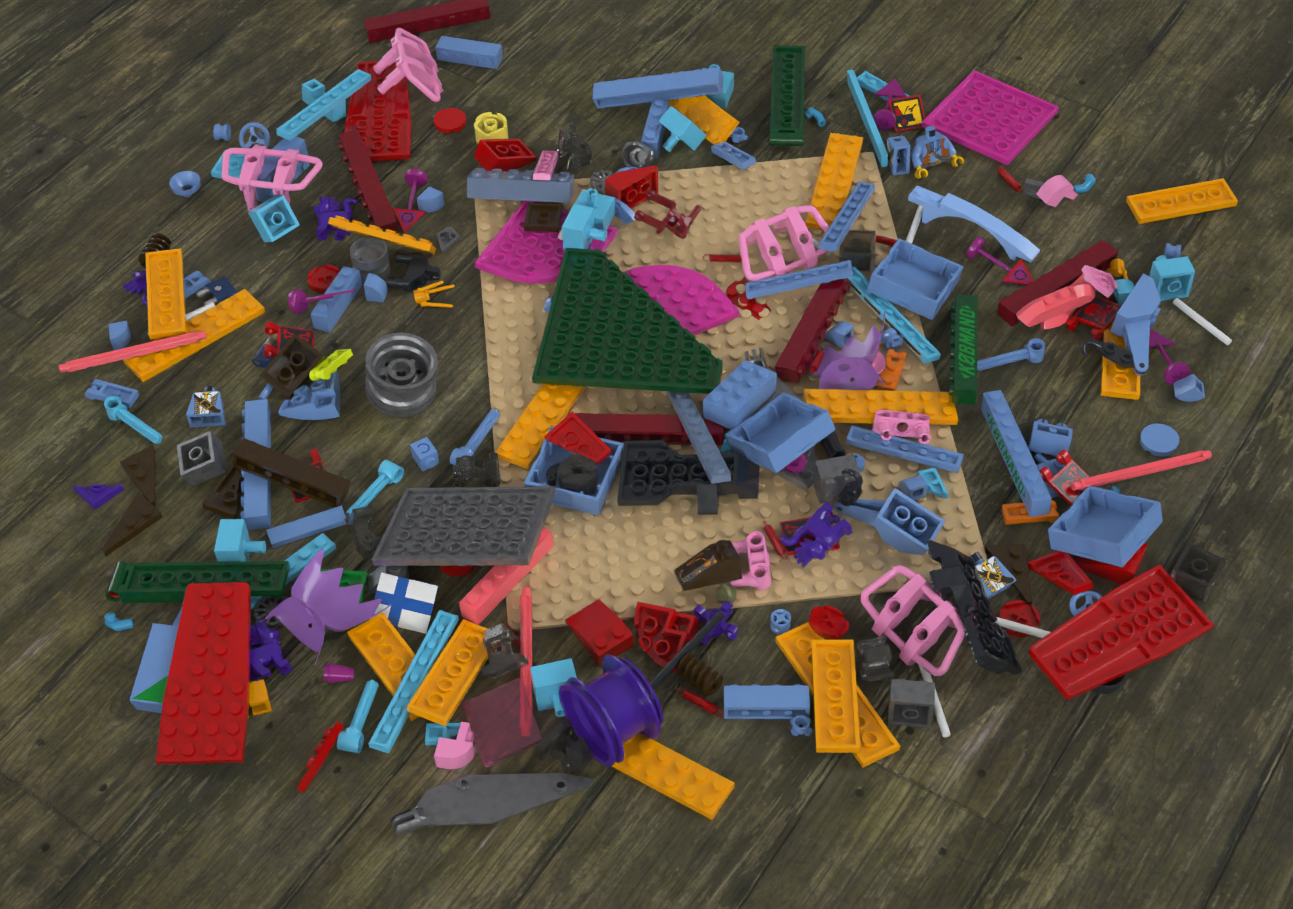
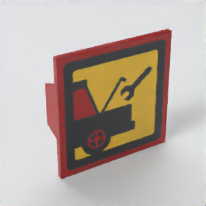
(908, 112)

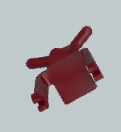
(674, 221)

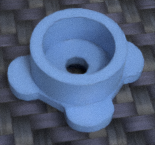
(738, 135)
(803, 721)

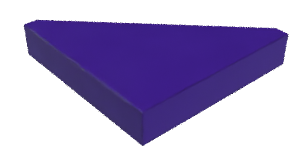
(98, 494)

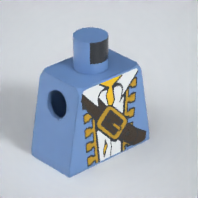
(898, 148)
(206, 409)
(993, 575)

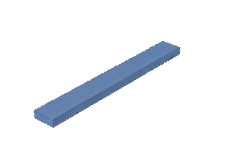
(847, 217)

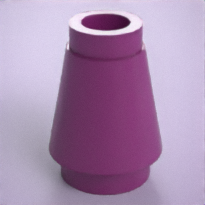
(337, 673)

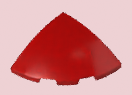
(663, 631)

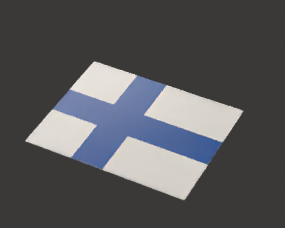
(409, 602)

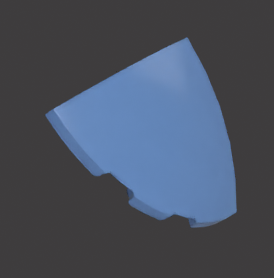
(314, 402)

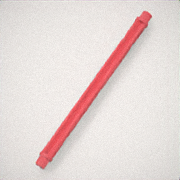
(132, 351)
(1141, 470)
(526, 641)

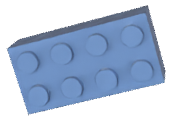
(271, 163)
(739, 395)

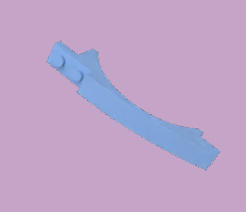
(950, 205)

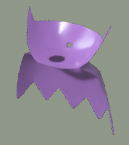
(852, 362)
(323, 603)

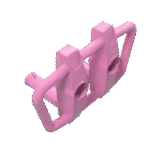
(412, 61)
(253, 167)
(761, 233)
(934, 624)

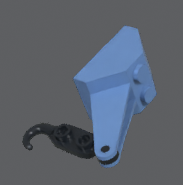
(1134, 325)
(898, 519)

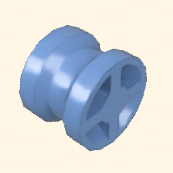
(222, 132)
(1172, 251)
(891, 339)
(779, 616)

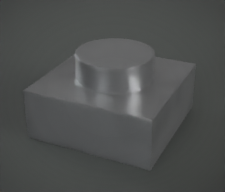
(1031, 187)

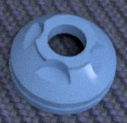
(184, 180)

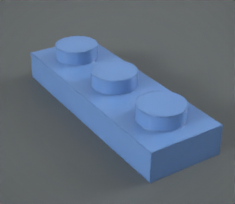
(733, 155)

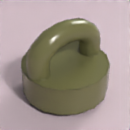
(725, 593)

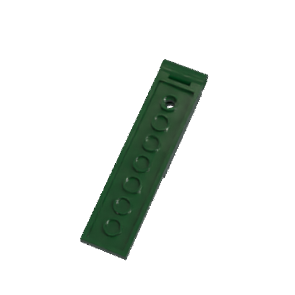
(787, 96)
(168, 580)

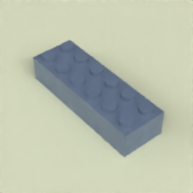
(519, 186)

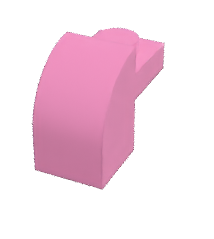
(1055, 189)
(458, 752)

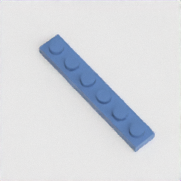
(799, 279)
(905, 449)

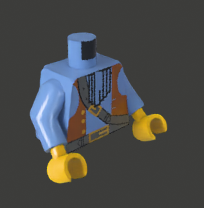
(932, 150)

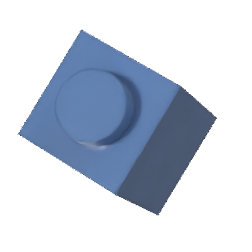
(424, 454)

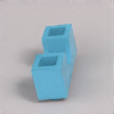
(313, 90)

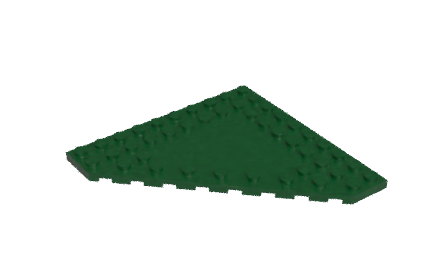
(616, 336)

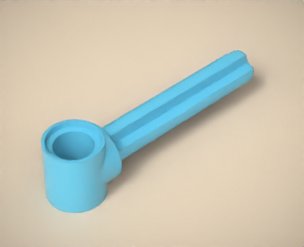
(117, 411)
(388, 474)
(352, 738)

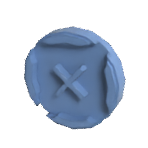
(1159, 440)

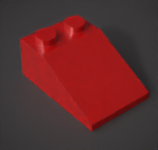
(503, 154)
(632, 185)
(1111, 572)
(600, 631)

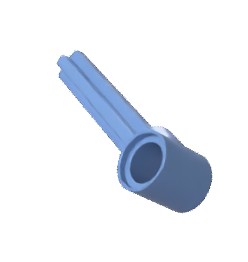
(1032, 352)
(476, 438)

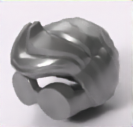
(637, 154)

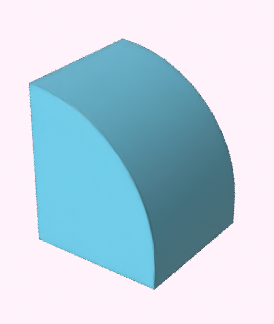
(1123, 290)

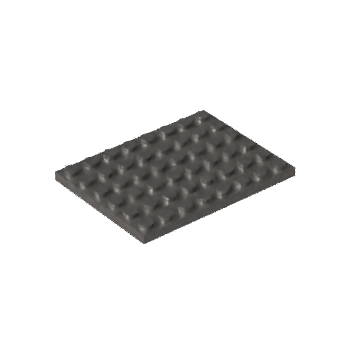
(465, 526)

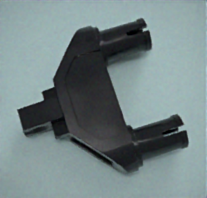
(417, 272)

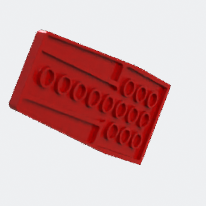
(380, 117)
(1120, 633)
(208, 678)

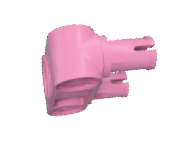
(915, 425)
(758, 560)

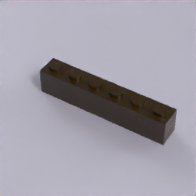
(290, 473)

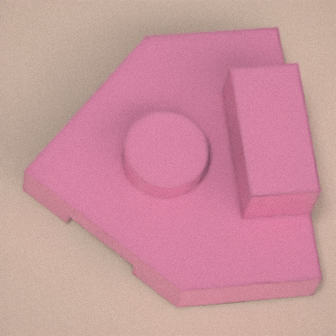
(1100, 280)

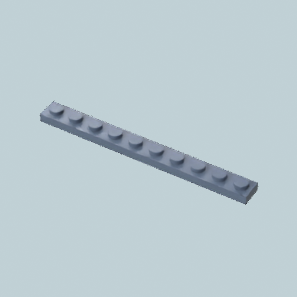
(700, 437)

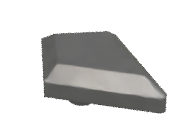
(447, 238)

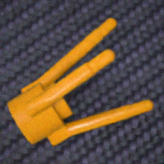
(1117, 268)
(422, 295)

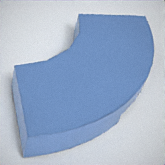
(624, 212)

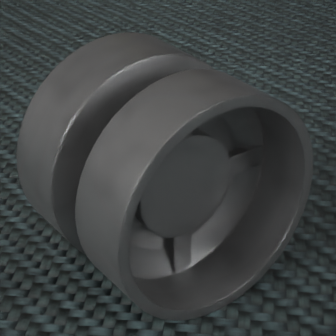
(370, 256)

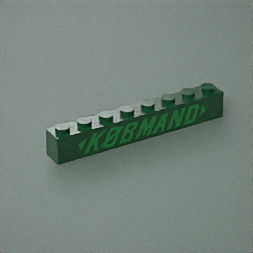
(964, 351)

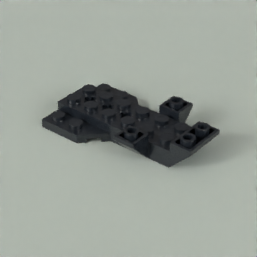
(655, 472)
(988, 642)

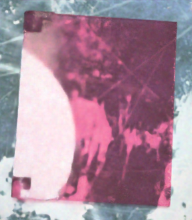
(502, 722)

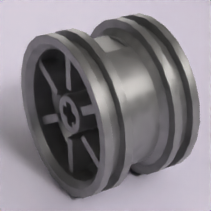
(394, 375)

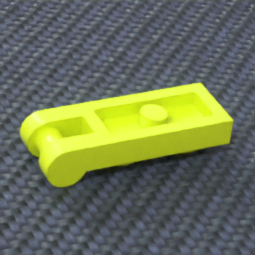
(330, 364)

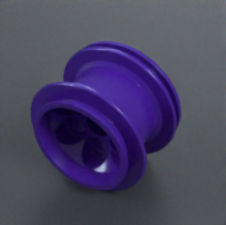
(612, 709)

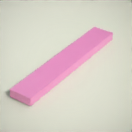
(546, 165)

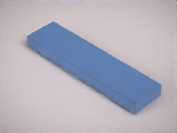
(306, 526)

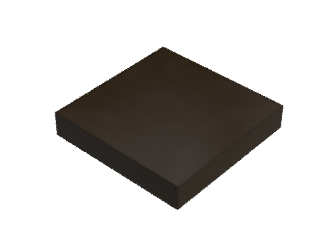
(543, 217)

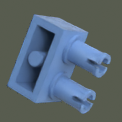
(1049, 438)

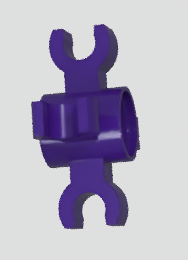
(722, 627)

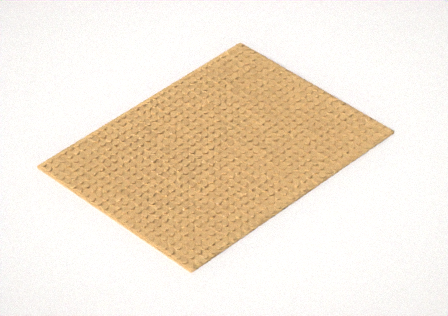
(634, 549)

